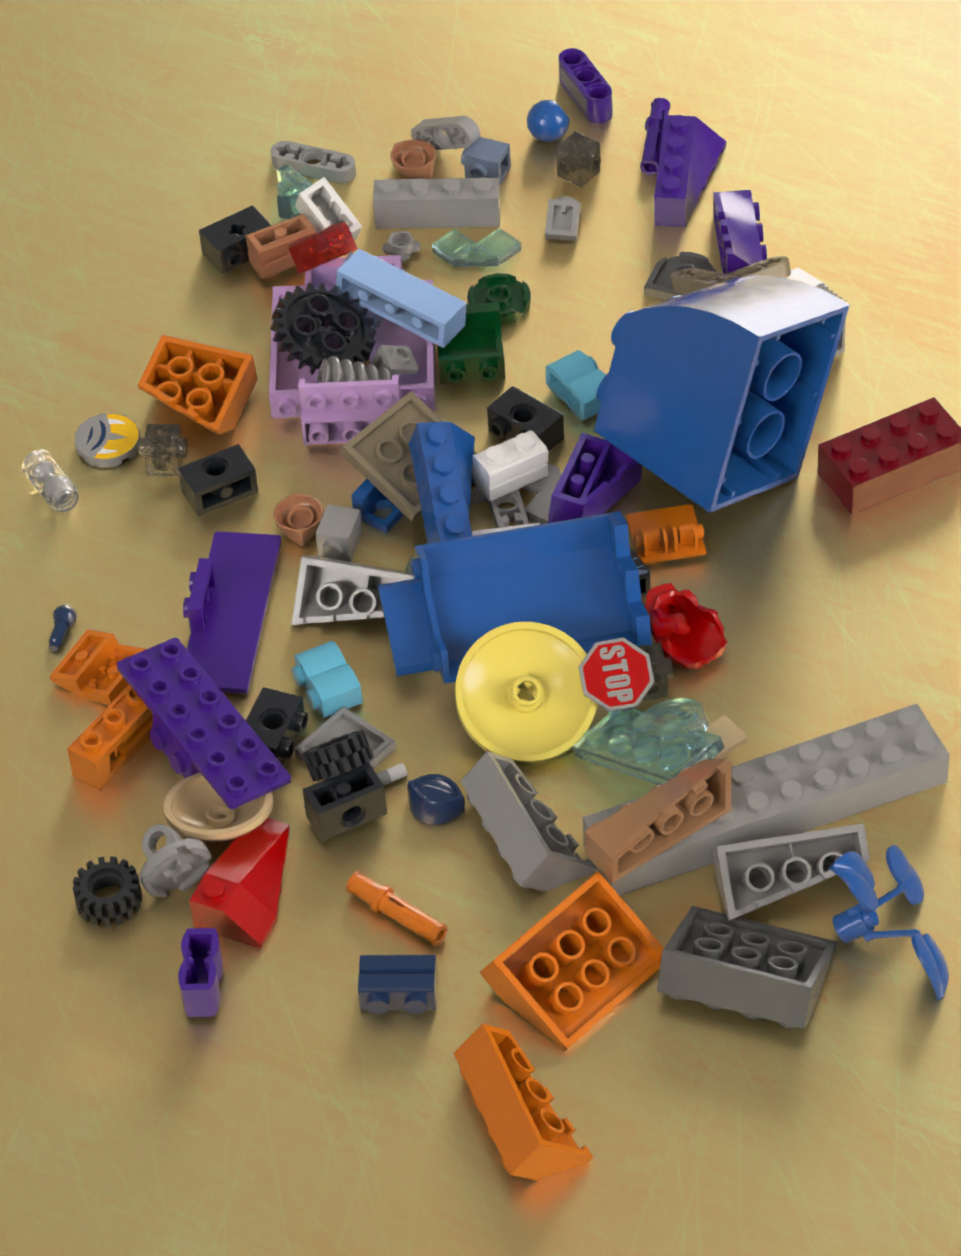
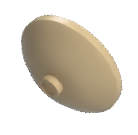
(201, 814)

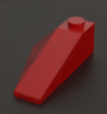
(244, 886)

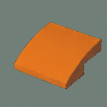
(92, 667)

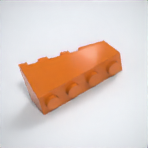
(517, 1107)

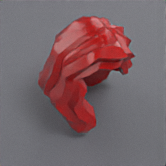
(683, 627)

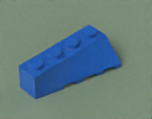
(443, 478)

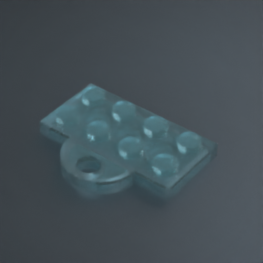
(652, 742)

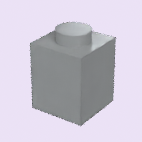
(339, 533)

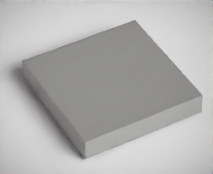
(346, 722)

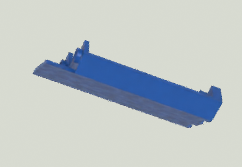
(550, 574)

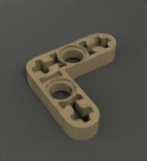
(694, 279)

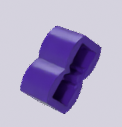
(200, 972)

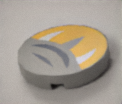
(107, 440)

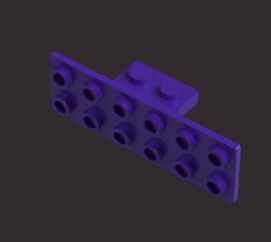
(230, 606)
(200, 725)

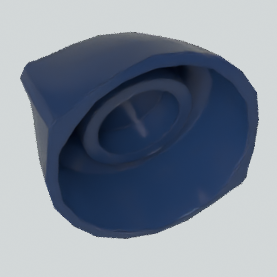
(435, 799)

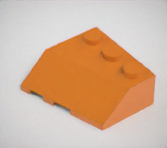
(200, 381)

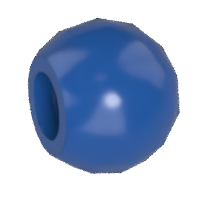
(547, 121)

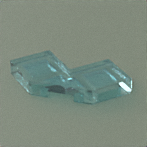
(464, 252)

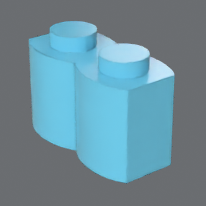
(576, 382)
(327, 679)

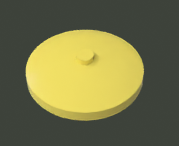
(524, 692)

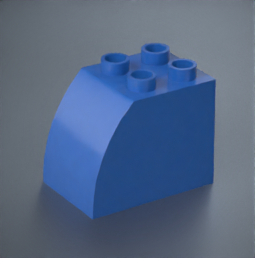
(722, 385)

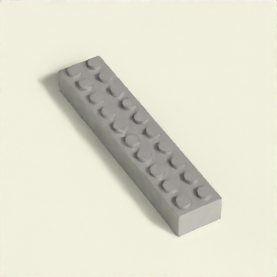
(807, 789)

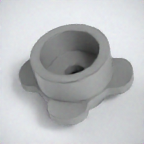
(401, 244)

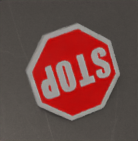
(616, 674)

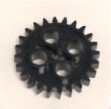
(320, 326)

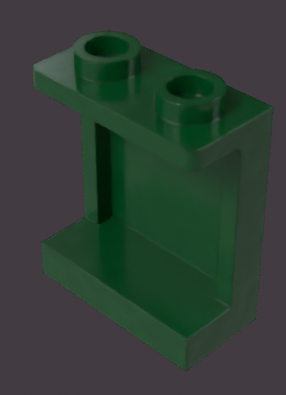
(476, 349)

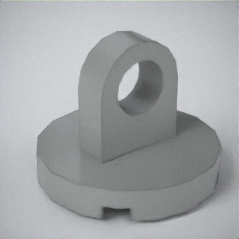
(175, 865)

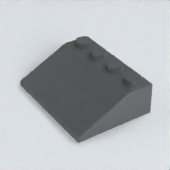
(745, 967)

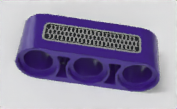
(585, 85)

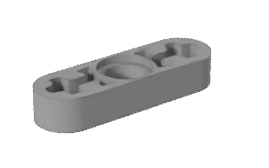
(432, 131)
(334, 165)

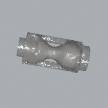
(58, 490)

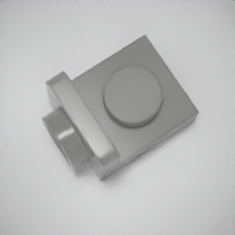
(563, 219)
(396, 359)

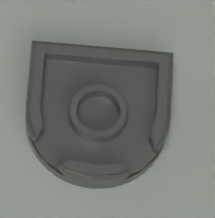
(659, 282)

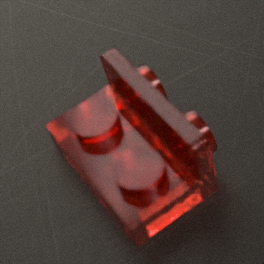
(322, 247)

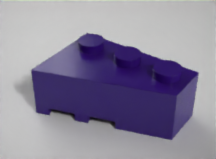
(593, 480)

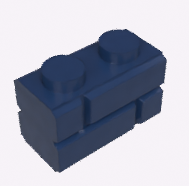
(397, 983)

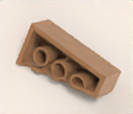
(660, 818)

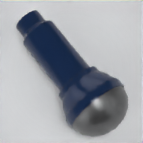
(64, 617)

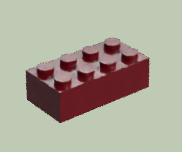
(891, 455)

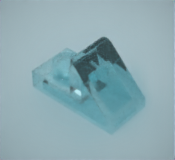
(289, 186)

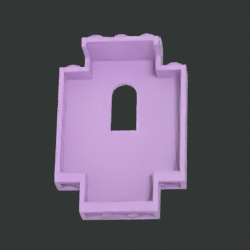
(343, 409)

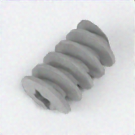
(336, 371)

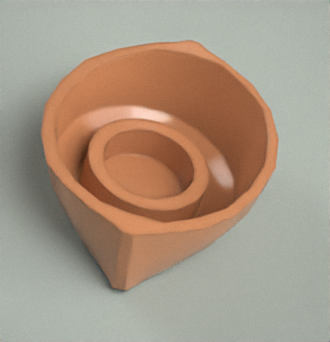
(414, 159)
(298, 517)

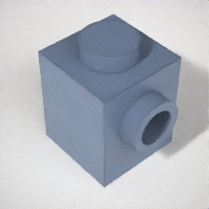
(486, 159)

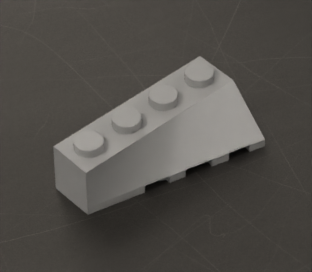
(436, 203)
(340, 590)
(523, 826)
(775, 867)

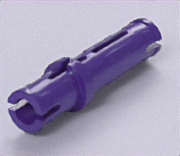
(654, 128)

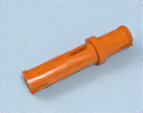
(385, 901)

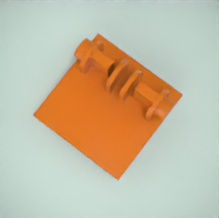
(666, 534)

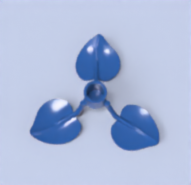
(862, 917)

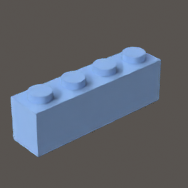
(401, 298)

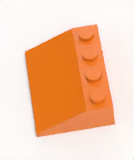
(576, 963)

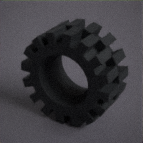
(338, 755)
(104, 875)

